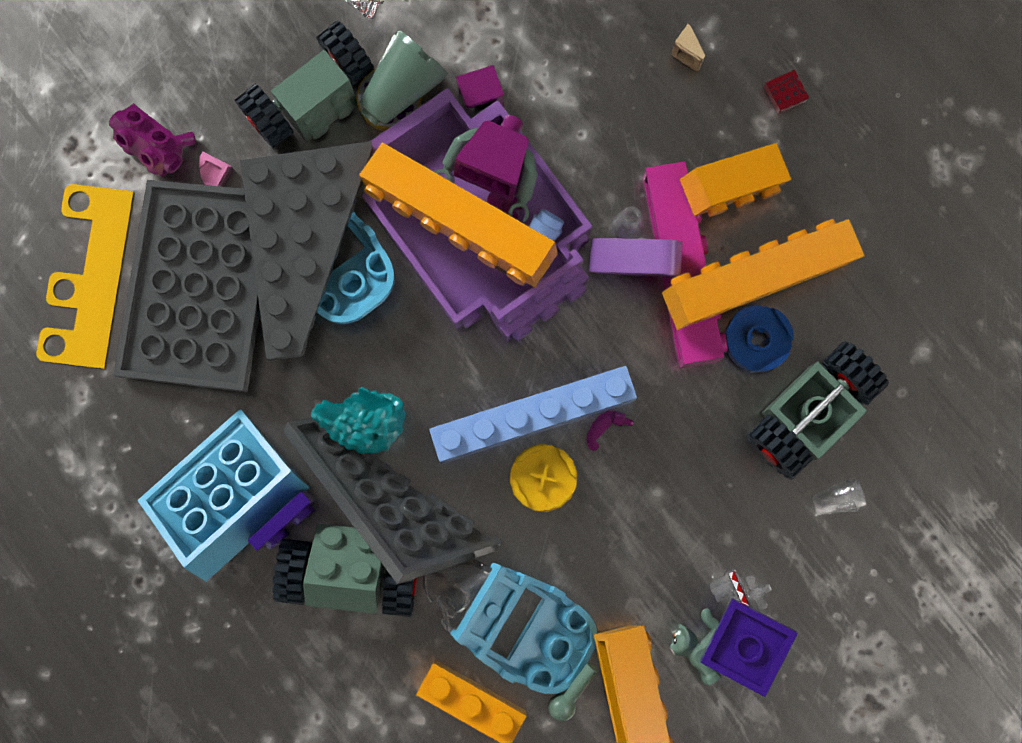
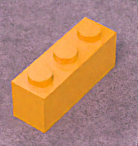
(735, 180)
(471, 703)

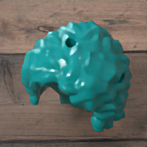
(363, 421)

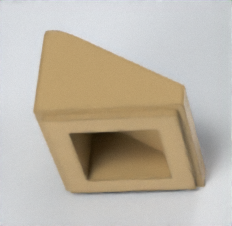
(688, 49)

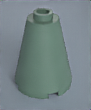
(400, 79)

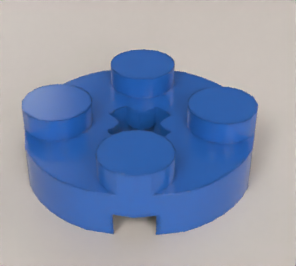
(777, 344)

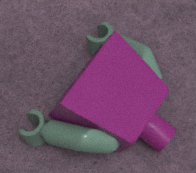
(494, 160)

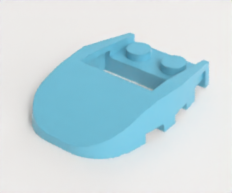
(359, 282)
(550, 647)

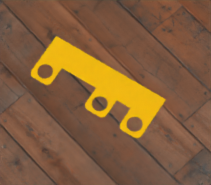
(98, 285)

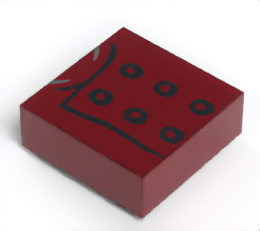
(786, 92)

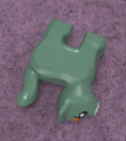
(686, 644)

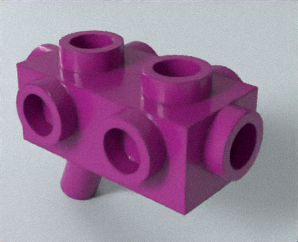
(149, 140)

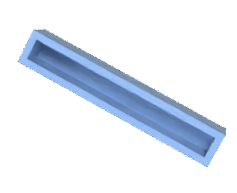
(533, 414)

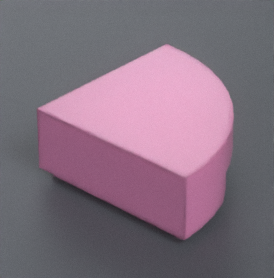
(214, 171)

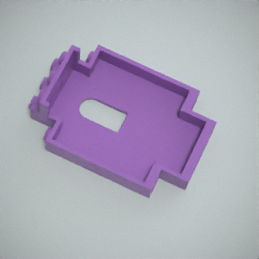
(457, 277)

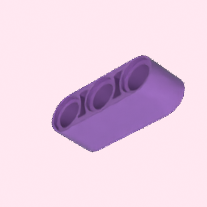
(636, 257)

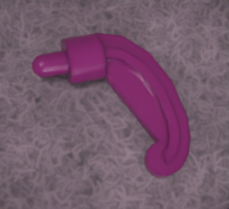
(602, 423)

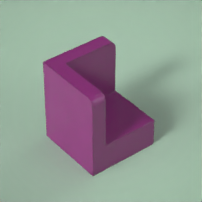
(480, 87)

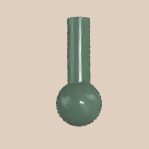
(563, 705)

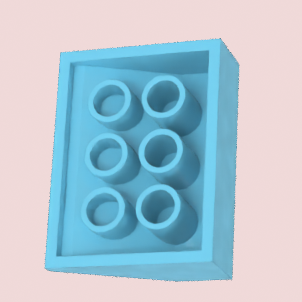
(221, 495)

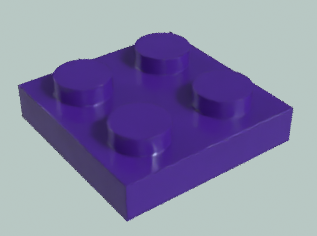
(275, 530)
(748, 647)

